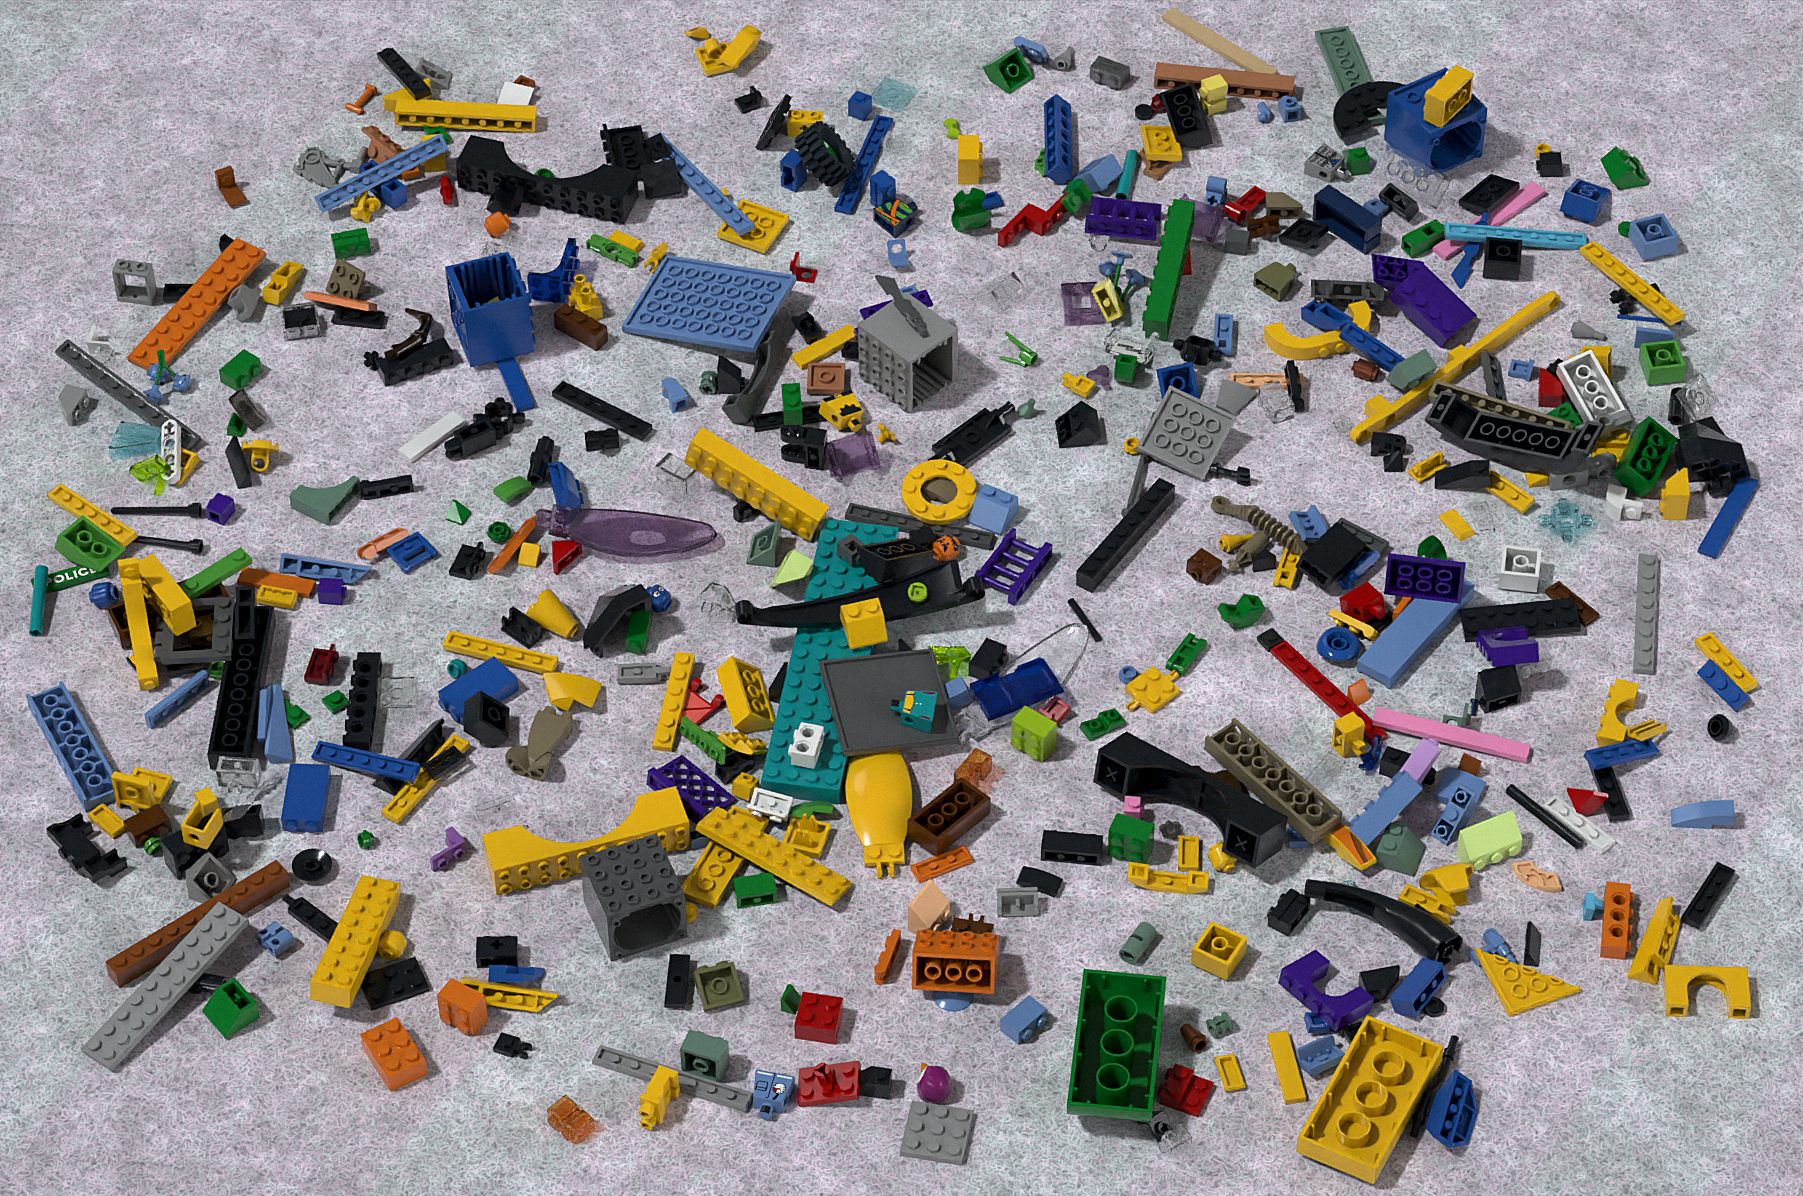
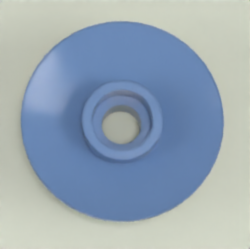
(952, 1000)

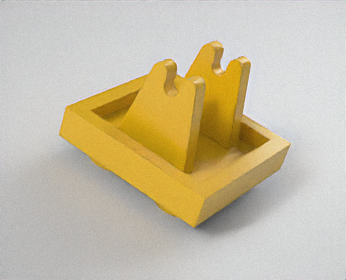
(807, 835)

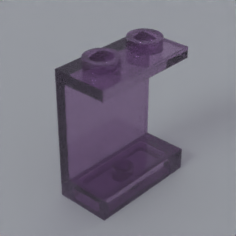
(1207, 219)
(852, 454)

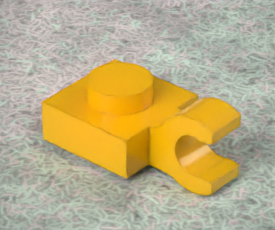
(656, 255)
(1079, 385)

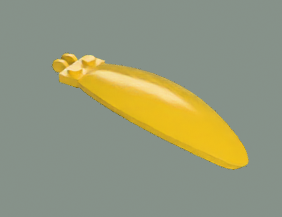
(879, 806)

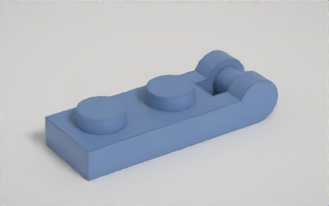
(1223, 333)

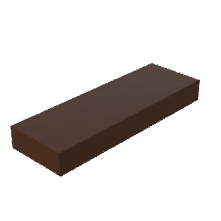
(1585, 612)

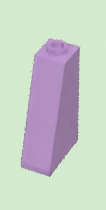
(1422, 759)

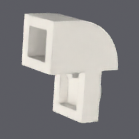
(1617, 504)

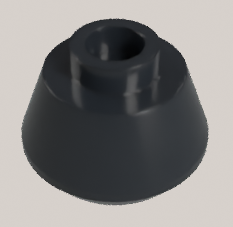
(1719, 727)

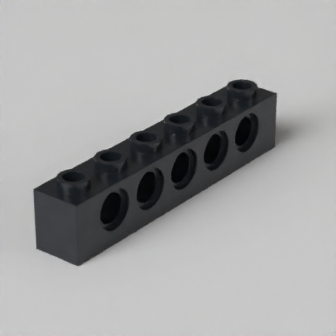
(363, 701)

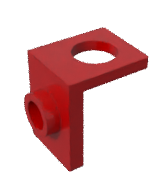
(798, 271)

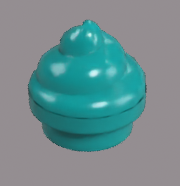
(457, 668)

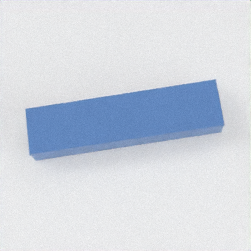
(1410, 636)
(73, 746)

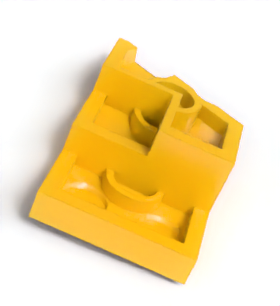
(567, 687)

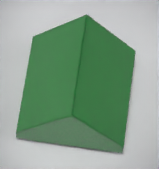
(236, 426)

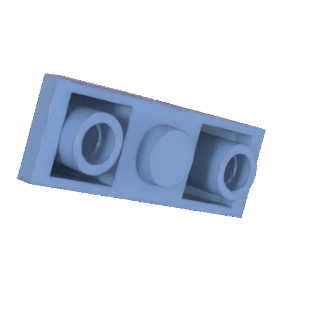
(1455, 814)

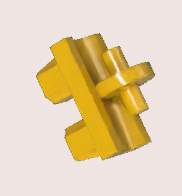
(364, 207)

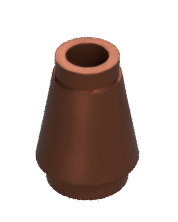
(1195, 1039)

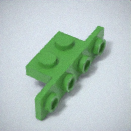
(705, 740)

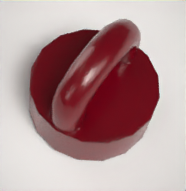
(1157, 101)

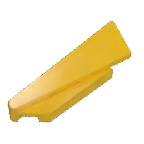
(1656, 943)
(511, 995)

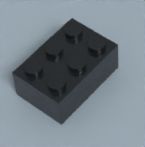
(181, 855)

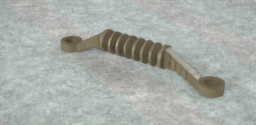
(1264, 522)

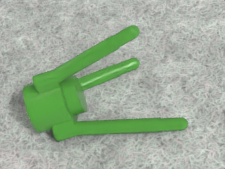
(1026, 355)

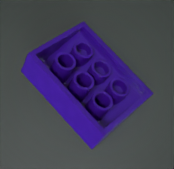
(1432, 306)
(1424, 578)

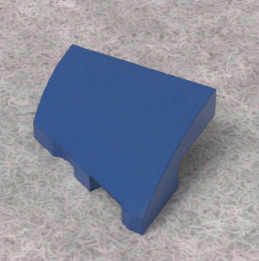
(507, 973)

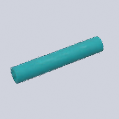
(38, 600)

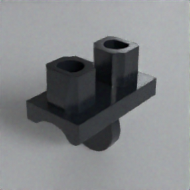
(807, 327)
(601, 439)

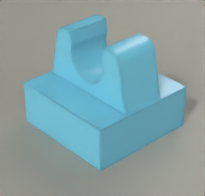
(1592, 906)

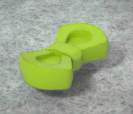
(951, 124)

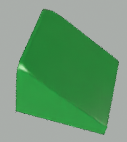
(790, 1000)

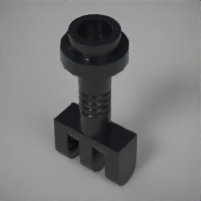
(1241, 474)

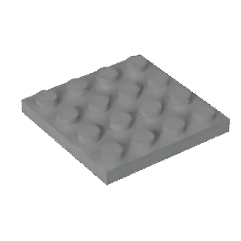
(1186, 433)

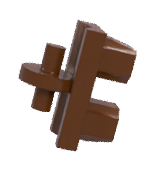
(1263, 226)

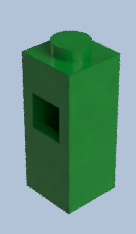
(1423, 238)
(638, 631)

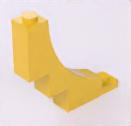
(138, 623)

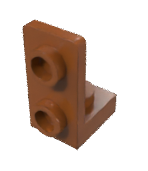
(228, 188)

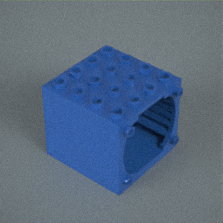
(1437, 147)
(497, 328)

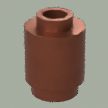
(1365, 369)

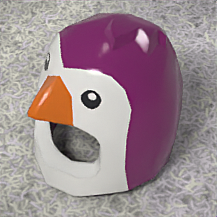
(933, 1084)

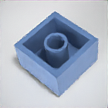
(1653, 236)

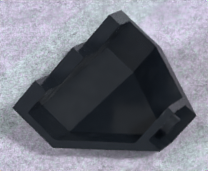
(1712, 451)
(610, 609)

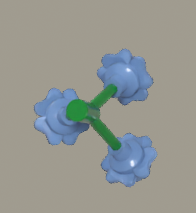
(159, 373)

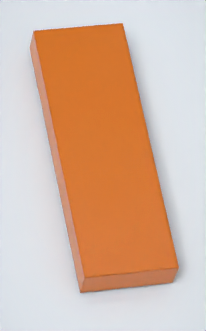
(941, 864)

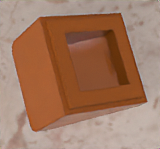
(1470, 765)

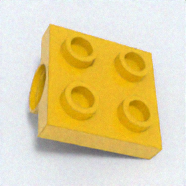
(709, 57)

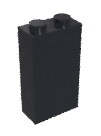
(1331, 555)

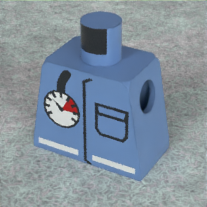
(772, 1092)

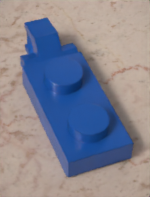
(1357, 569)

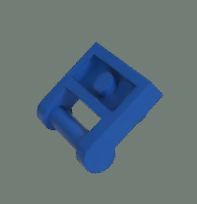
(409, 547)

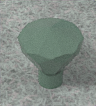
(1027, 409)

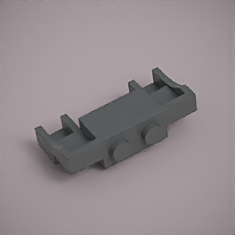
(1350, 290)

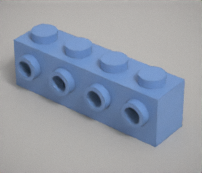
(1385, 807)

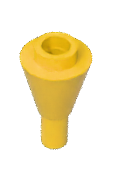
(1229, 542)

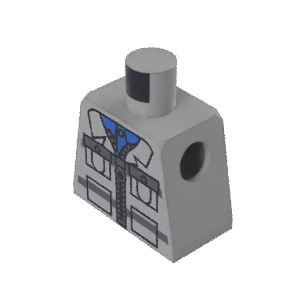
(1326, 164)

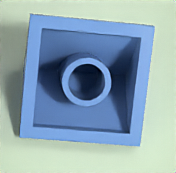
(1648, 335)

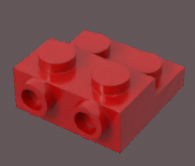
(1184, 1090)

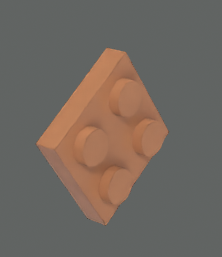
(825, 378)

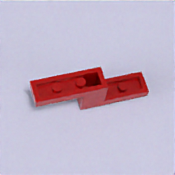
(1033, 219)

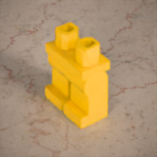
(658, 1094)

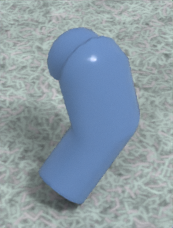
(1265, 112)

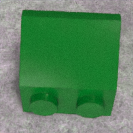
(1008, 70)

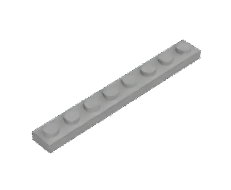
(1645, 614)

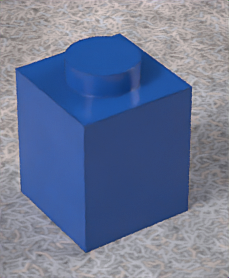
(859, 105)

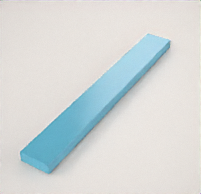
(1529, 237)

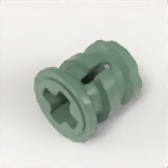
(705, 381)
(1219, 1024)

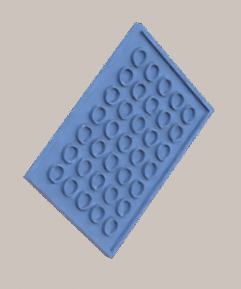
(709, 303)

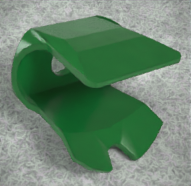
(968, 211)

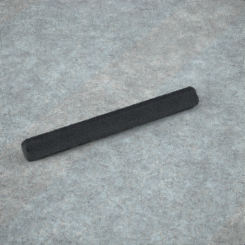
(1544, 816)

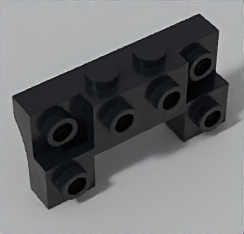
(81, 852)

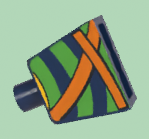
(895, 216)

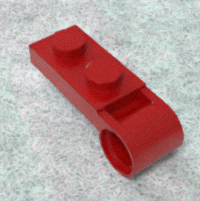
(1245, 205)

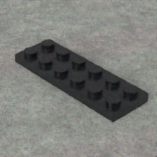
(1537, 617)

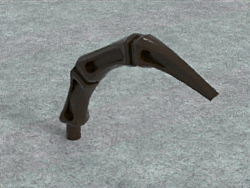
(415, 339)

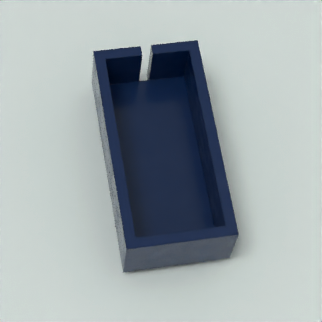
(1347, 219)

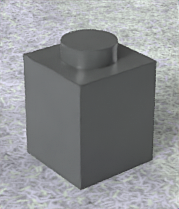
(1237, 242)

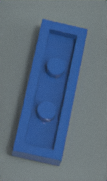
(1723, 685)

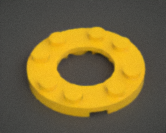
(932, 513)

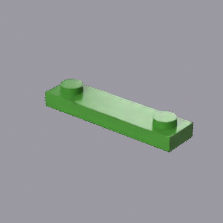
(216, 573)

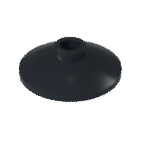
(310, 859)

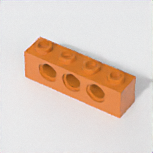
(1615, 920)

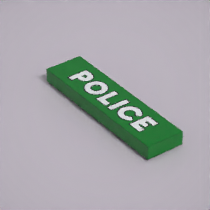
(72, 577)

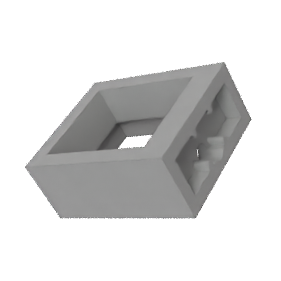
(125, 292)

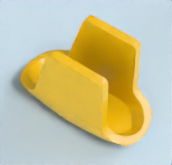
(1448, 882)

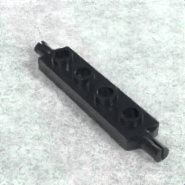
(311, 917)

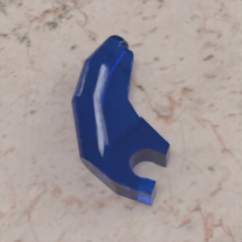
(1371, 758)

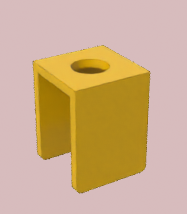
(206, 835)

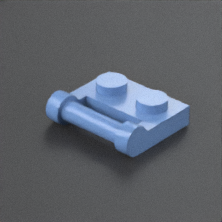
(1032, 49)

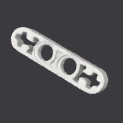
(175, 450)

